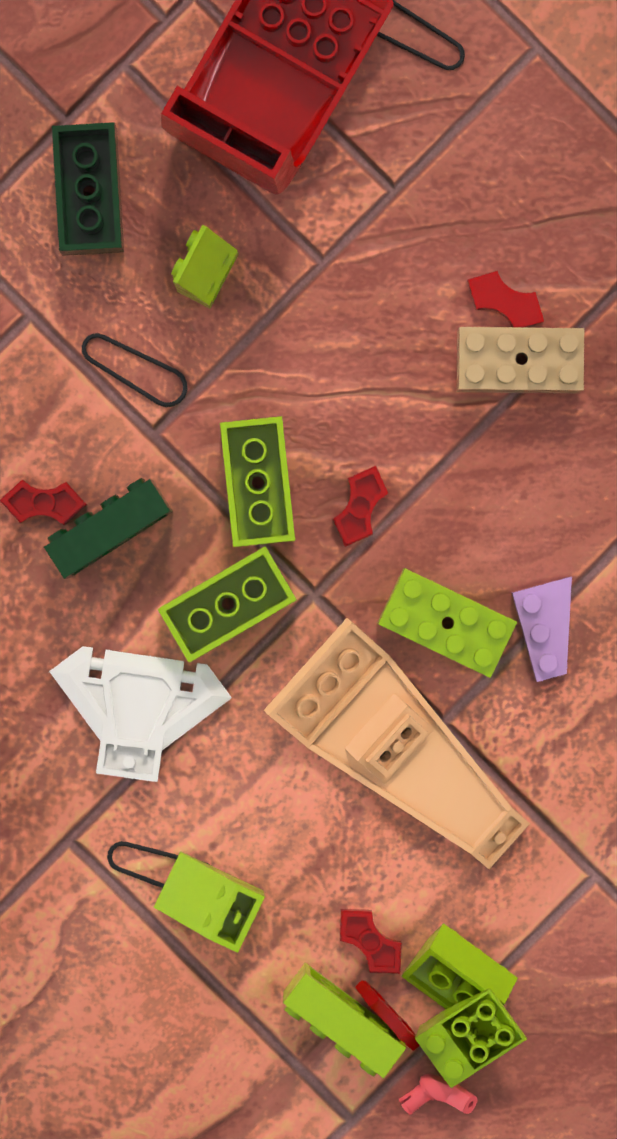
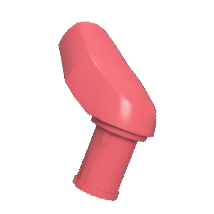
(436, 1088)

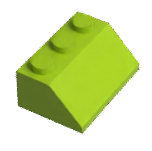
(455, 970)

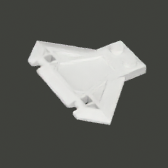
(137, 705)

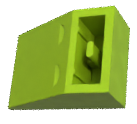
(204, 266)
(210, 901)
(469, 1036)

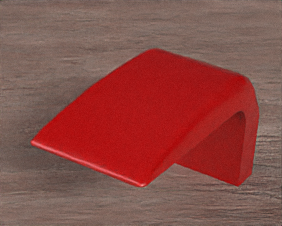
(272, 83)

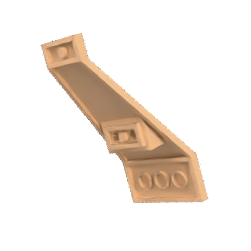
(354, 707)

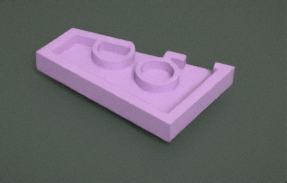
(545, 626)

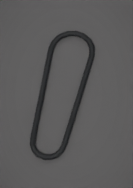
(419, 54)
(128, 383)
(139, 847)

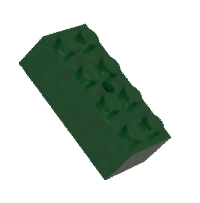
(85, 158)
(107, 529)

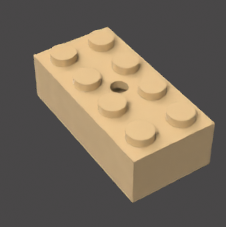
(489, 363)

